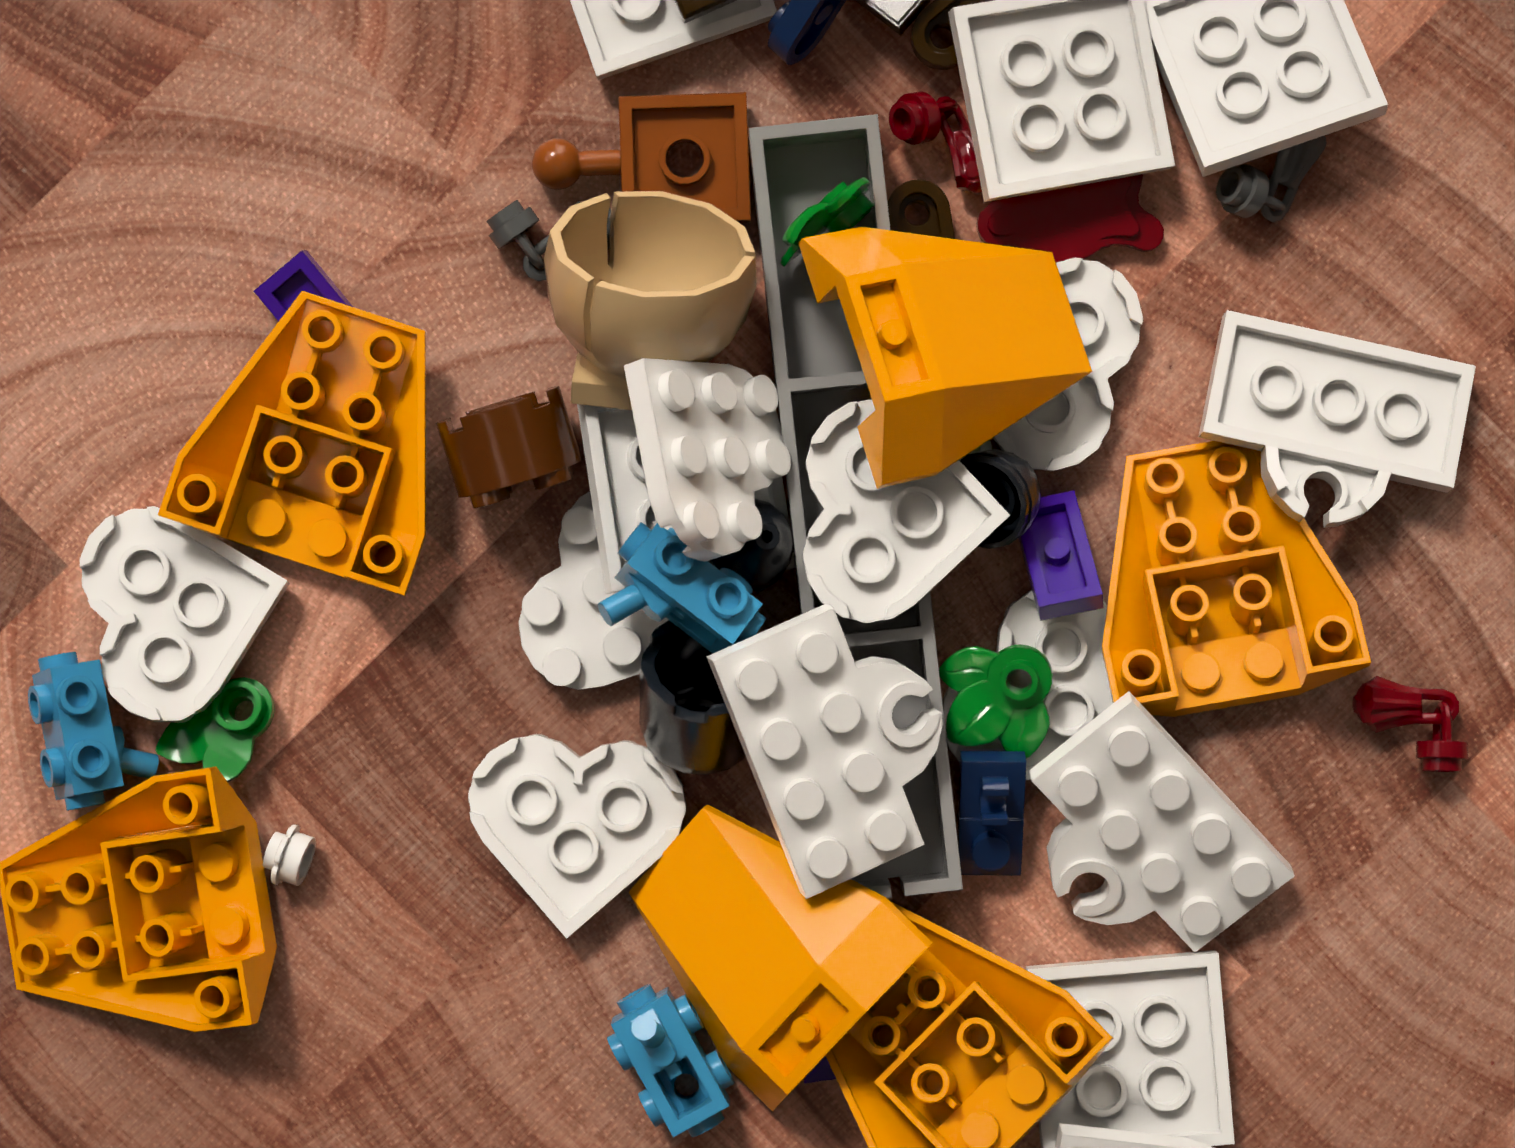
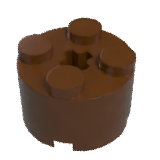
(509, 446)

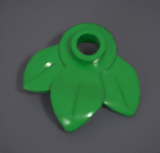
(835, 212)
(993, 707)
(216, 734)

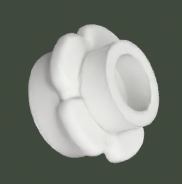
(289, 856)

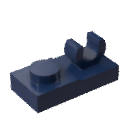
(991, 812)

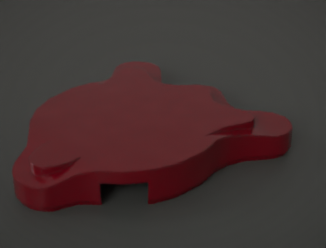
(1073, 220)

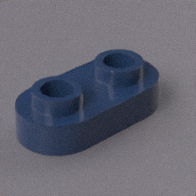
(800, 27)

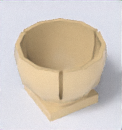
(669, 291)

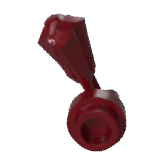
(918, 119)
(1391, 705)

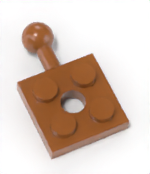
(648, 132)

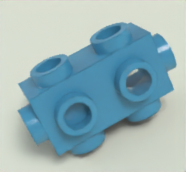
(692, 594)
(81, 744)
(660, 1043)

